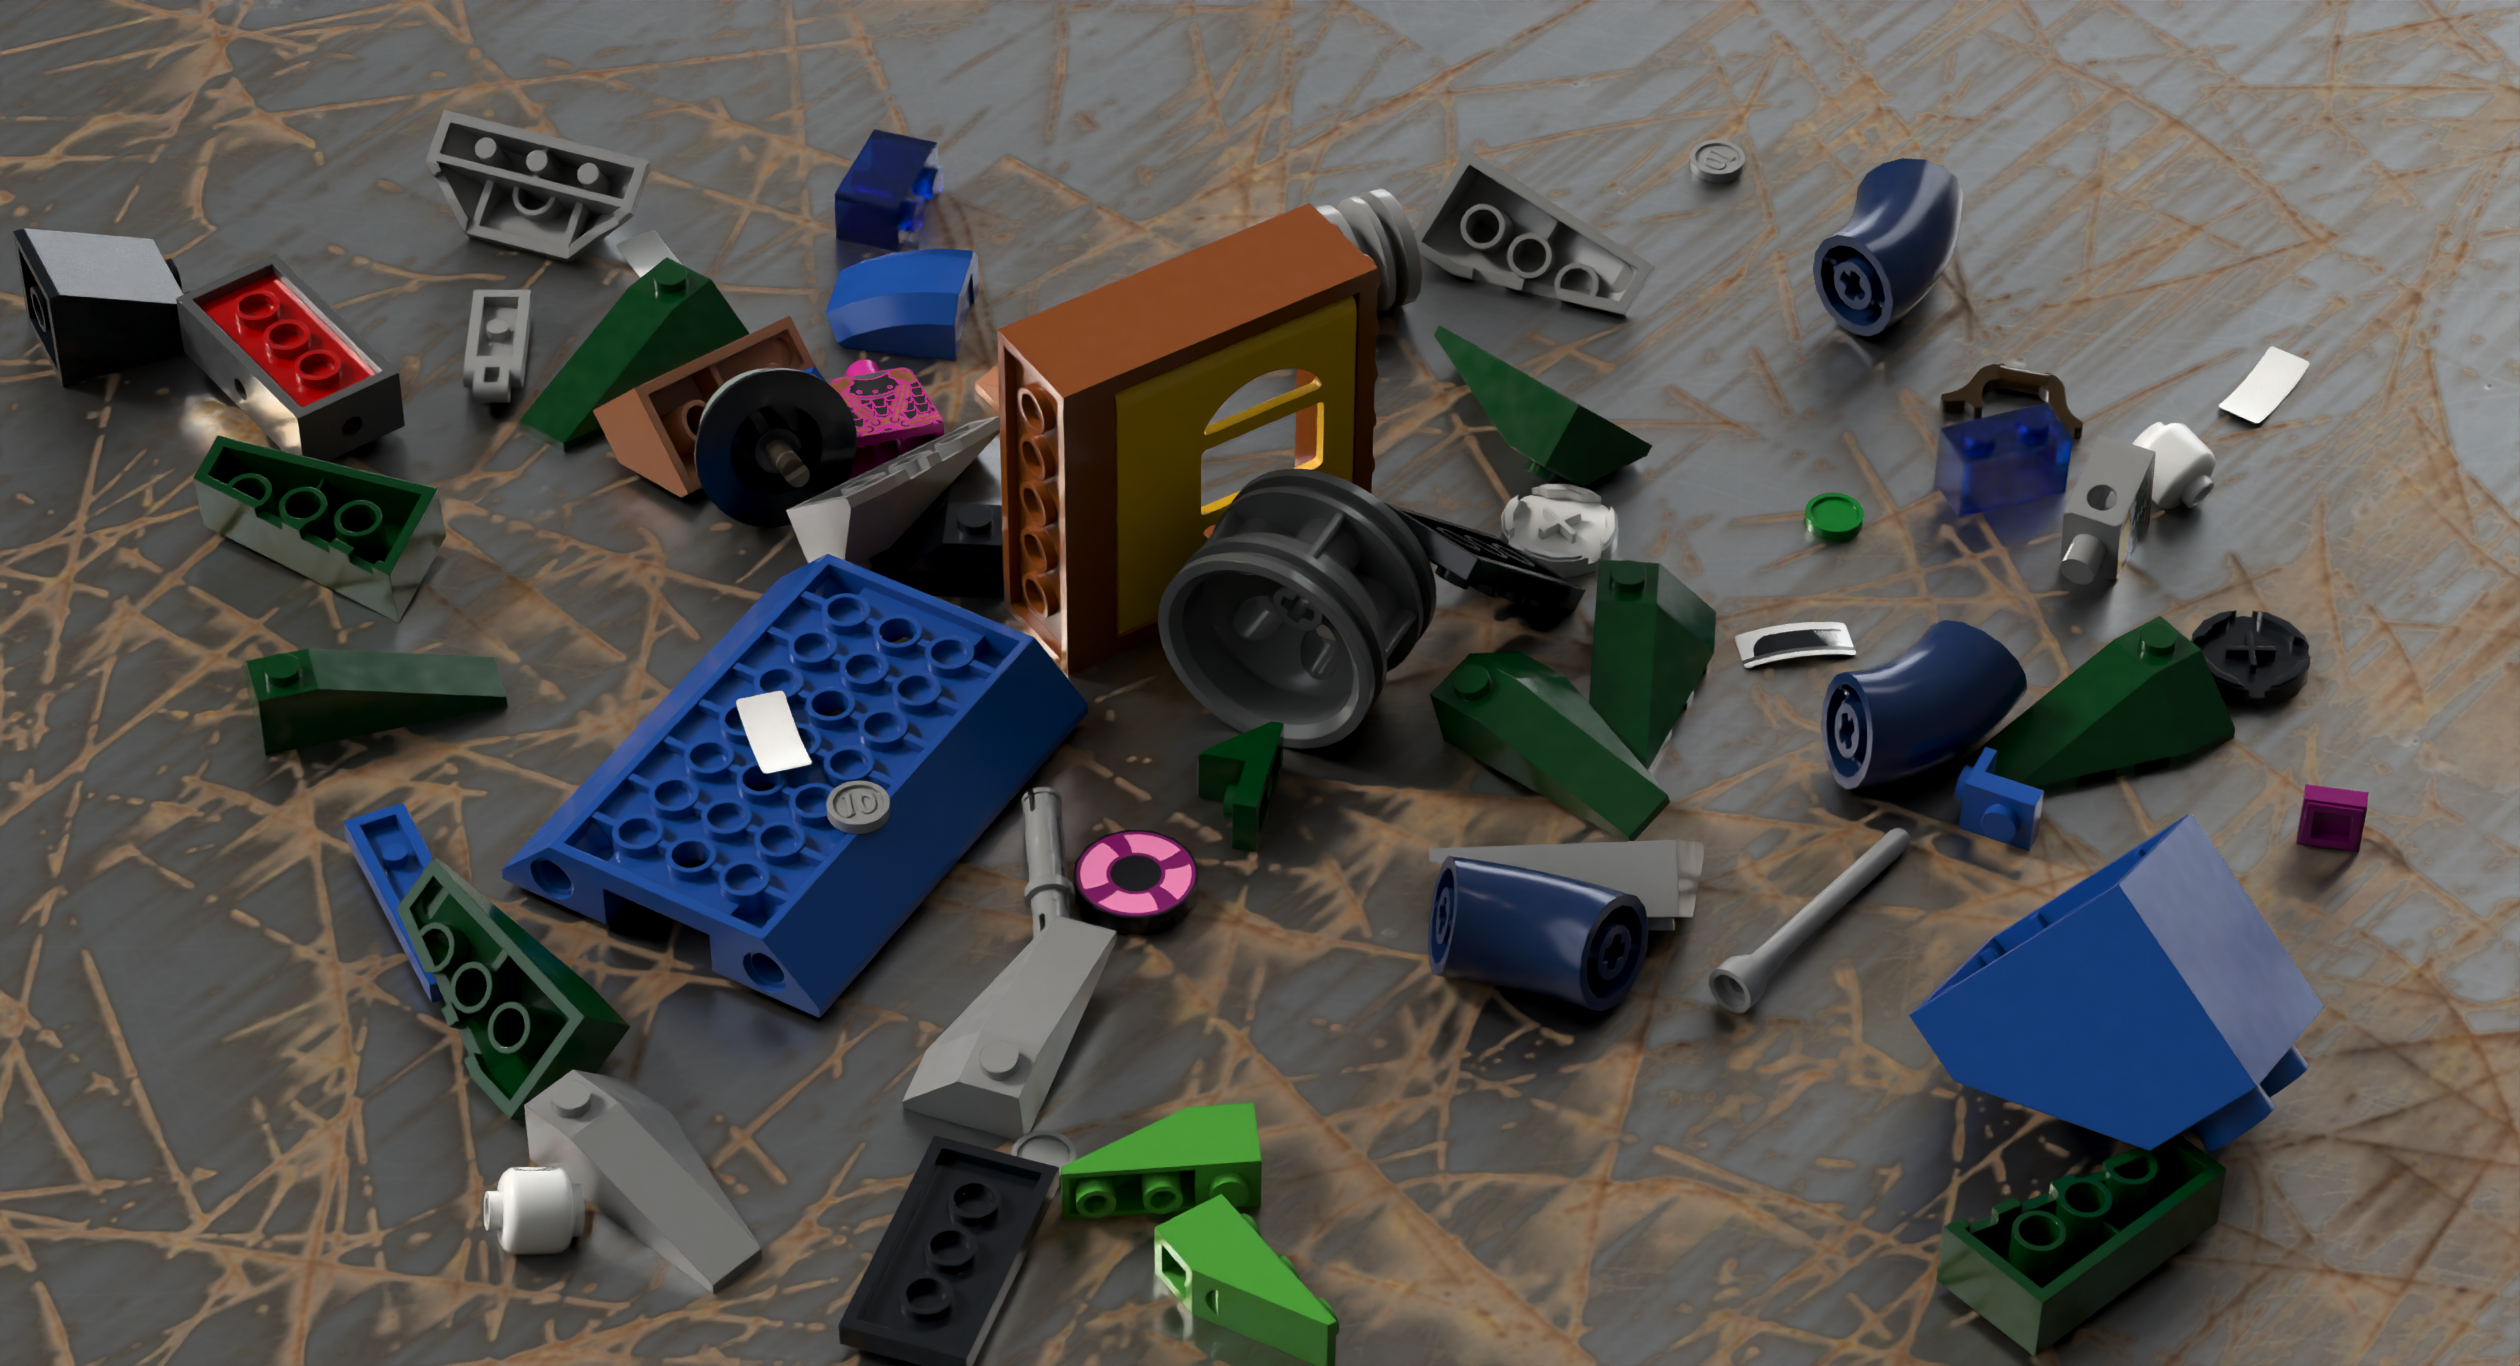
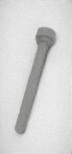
(1743, 978)

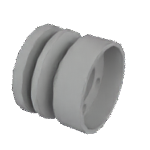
(1383, 232)

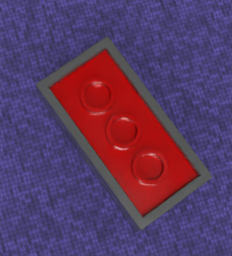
(290, 361)

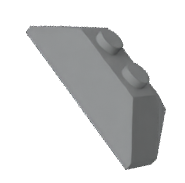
(533, 186)

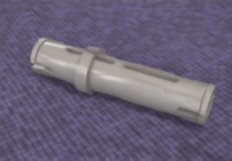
(1048, 883)

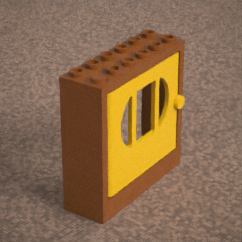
(1115, 407)

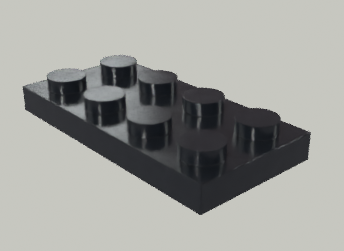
(1489, 564)
(949, 1255)

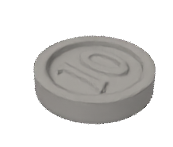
(1717, 161)
(858, 807)
(1046, 1147)

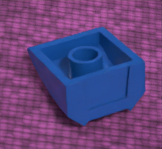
(905, 303)

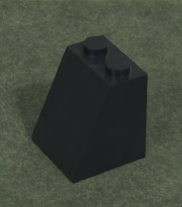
(98, 301)

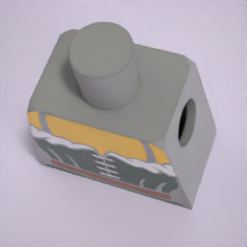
(2101, 537)

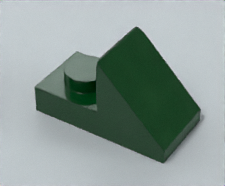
(1245, 778)

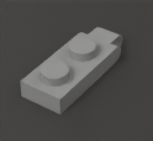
(497, 344)

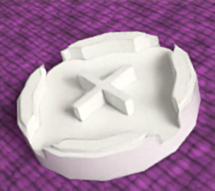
(1561, 528)

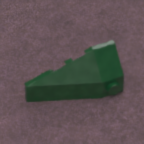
(505, 993)

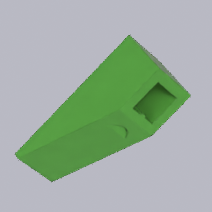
(1170, 1166)
(1238, 1282)

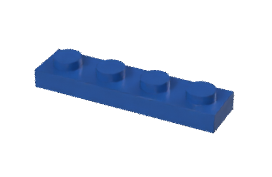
(392, 861)

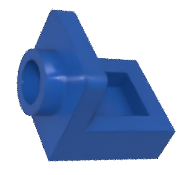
(1998, 805)

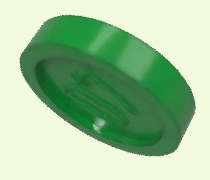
(1834, 516)

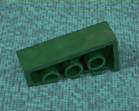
(324, 520)
(2087, 1240)

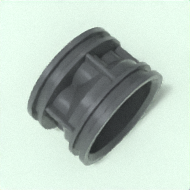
(1326, 560)

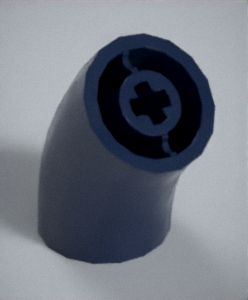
(1890, 246)
(1919, 706)
(1536, 932)

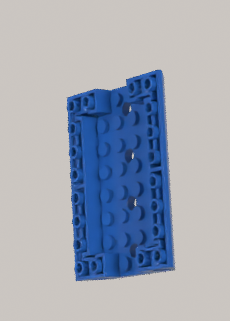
(784, 894)

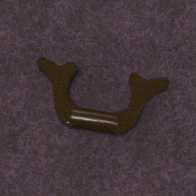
(1999, 377)

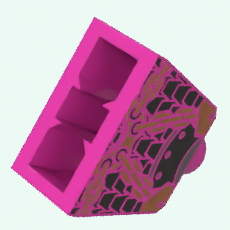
(888, 413)

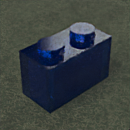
(887, 191)
(2003, 459)

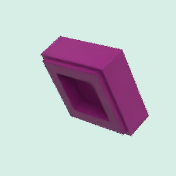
(2332, 817)

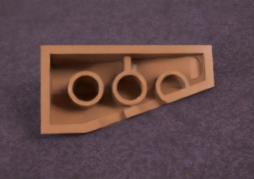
(659, 421)

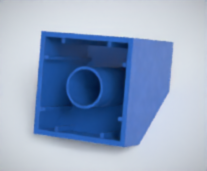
(2132, 1002)

